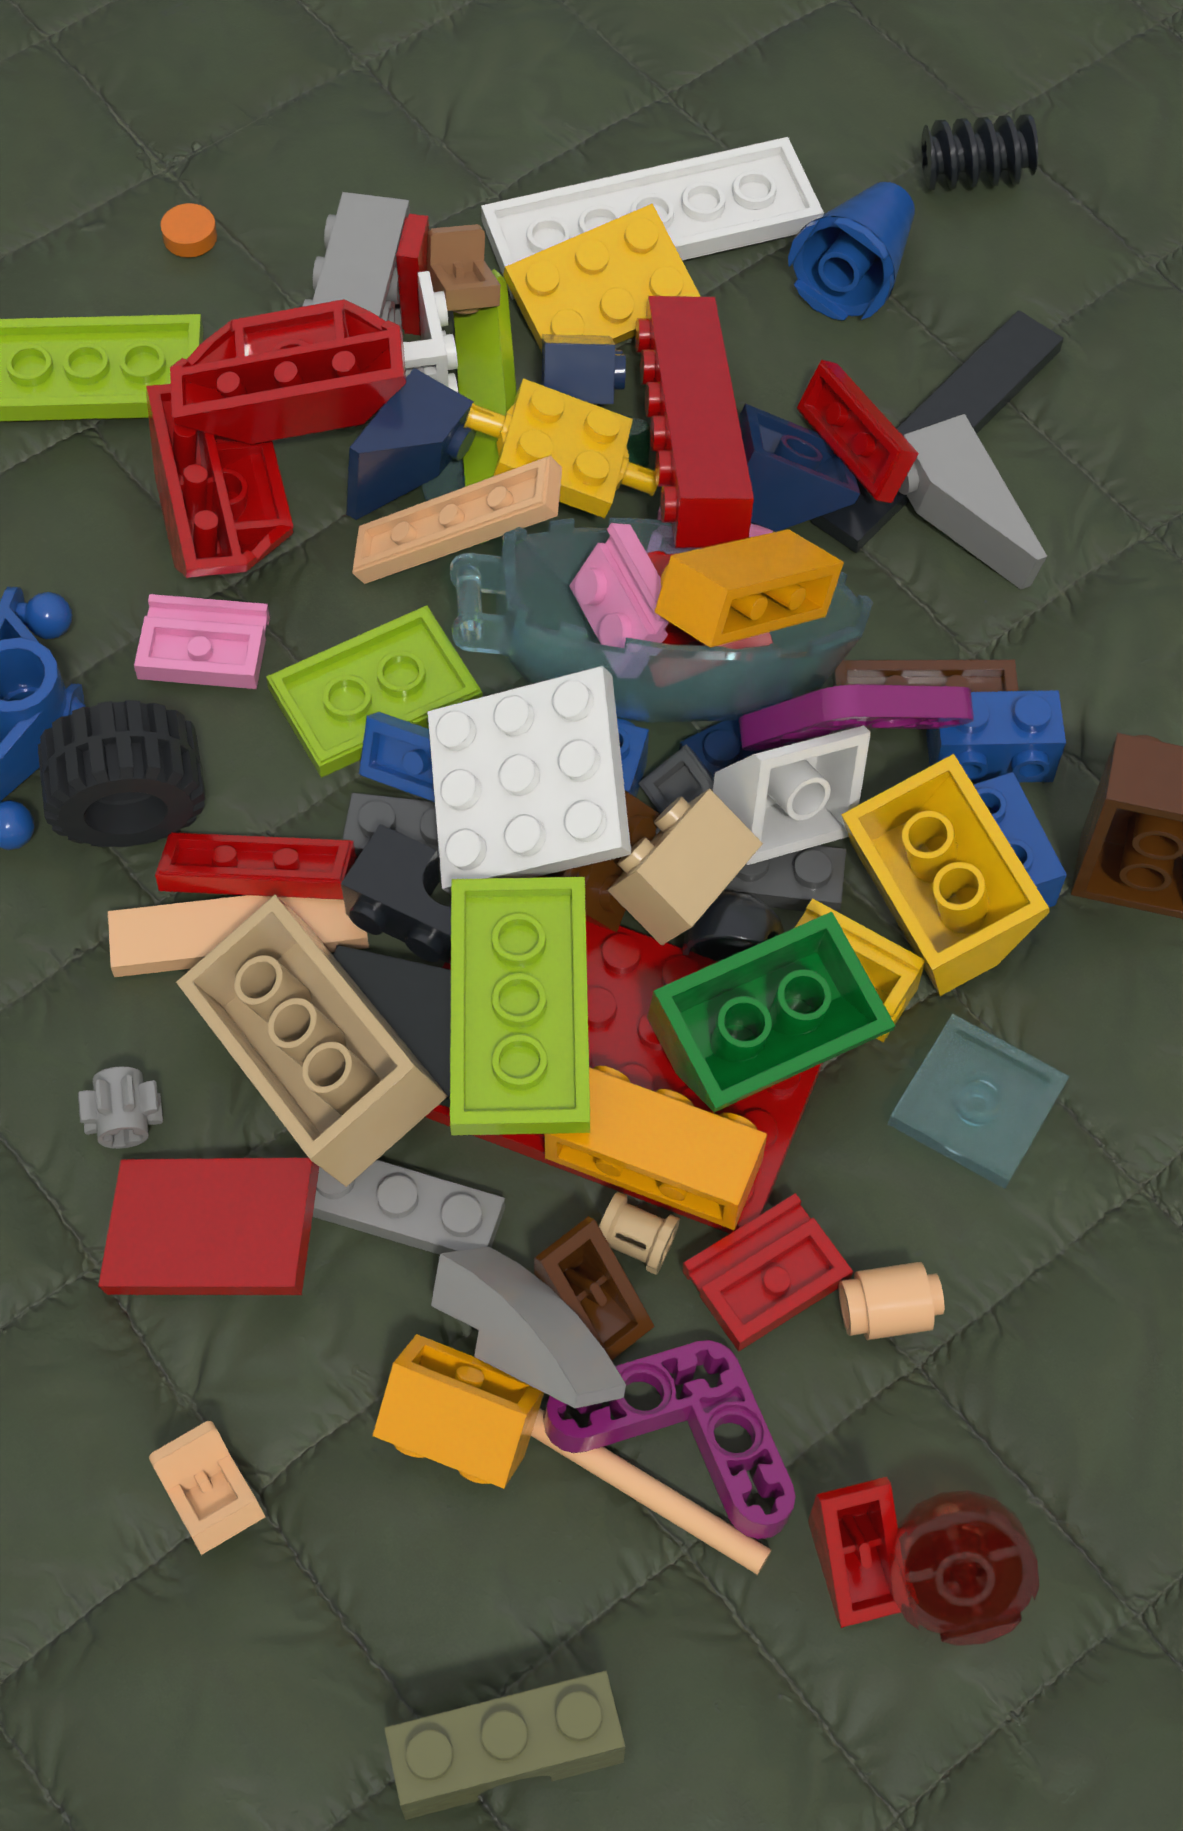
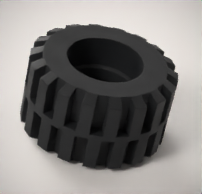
(120, 774)

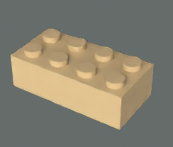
(311, 1041)

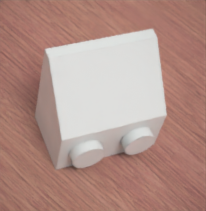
(796, 791)

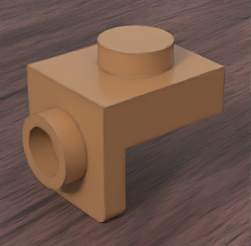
(459, 268)

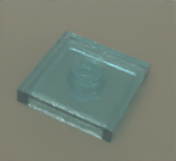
(978, 1100)

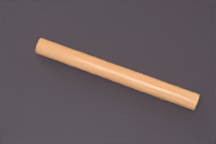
(665, 1502)

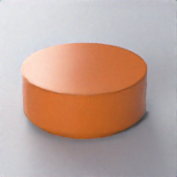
(189, 230)

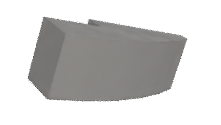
(525, 1327)

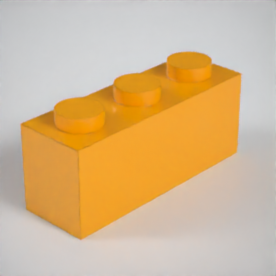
(747, 587)
(664, 1148)

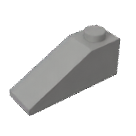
(966, 499)

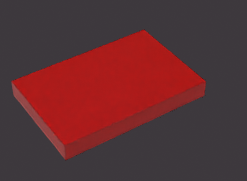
(210, 1227)

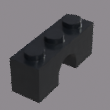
(392, 891)

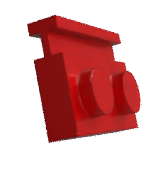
(767, 1272)

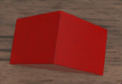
(853, 1543)

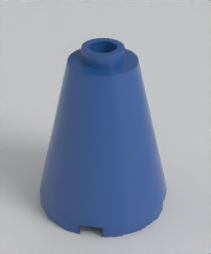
(853, 252)

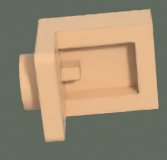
(206, 1486)

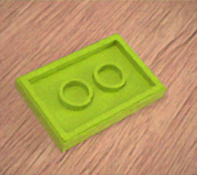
(388, 670)

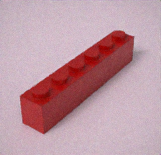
(693, 422)

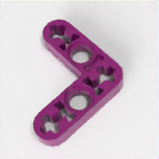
(855, 706)
(704, 1411)

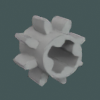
(120, 1107)

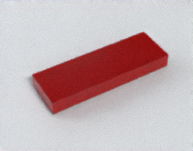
(857, 431)
(255, 865)

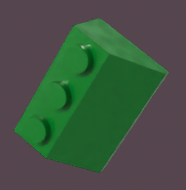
(767, 1013)

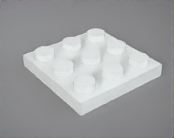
(529, 780)

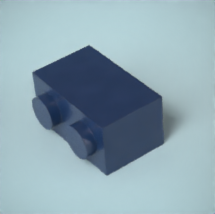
(583, 366)

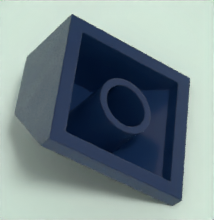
(407, 443)
(792, 471)

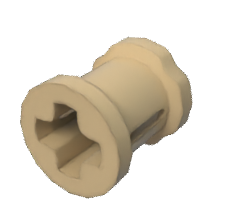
(638, 1232)

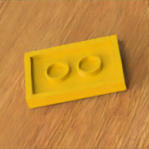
(600, 278)

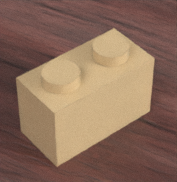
(684, 866)

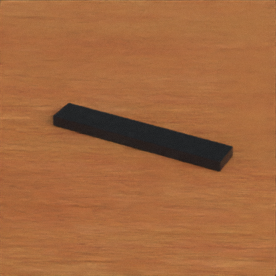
(975, 389)

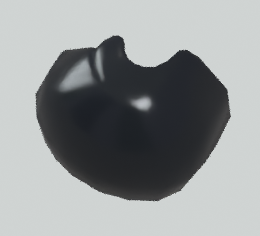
(731, 926)

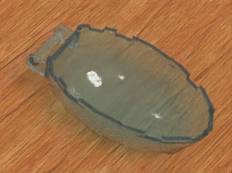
(549, 636)

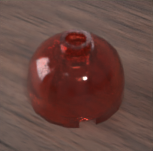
(963, 1567)

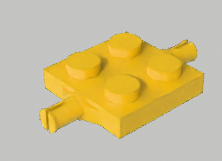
(579, 437)

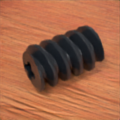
(979, 149)

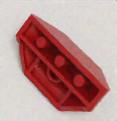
(289, 373)
(216, 494)

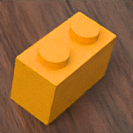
(457, 1412)

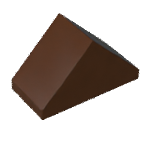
(594, 1286)

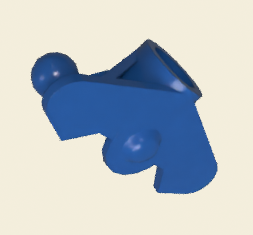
(29, 697)

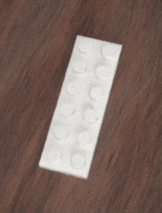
(702, 201)

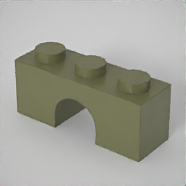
(520, 1736)

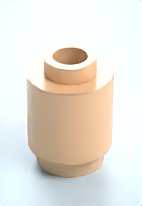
(891, 1301)

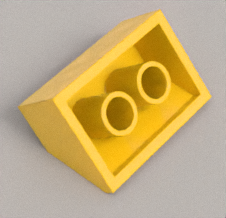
(946, 873)

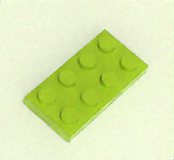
(89, 364)
(519, 1007)

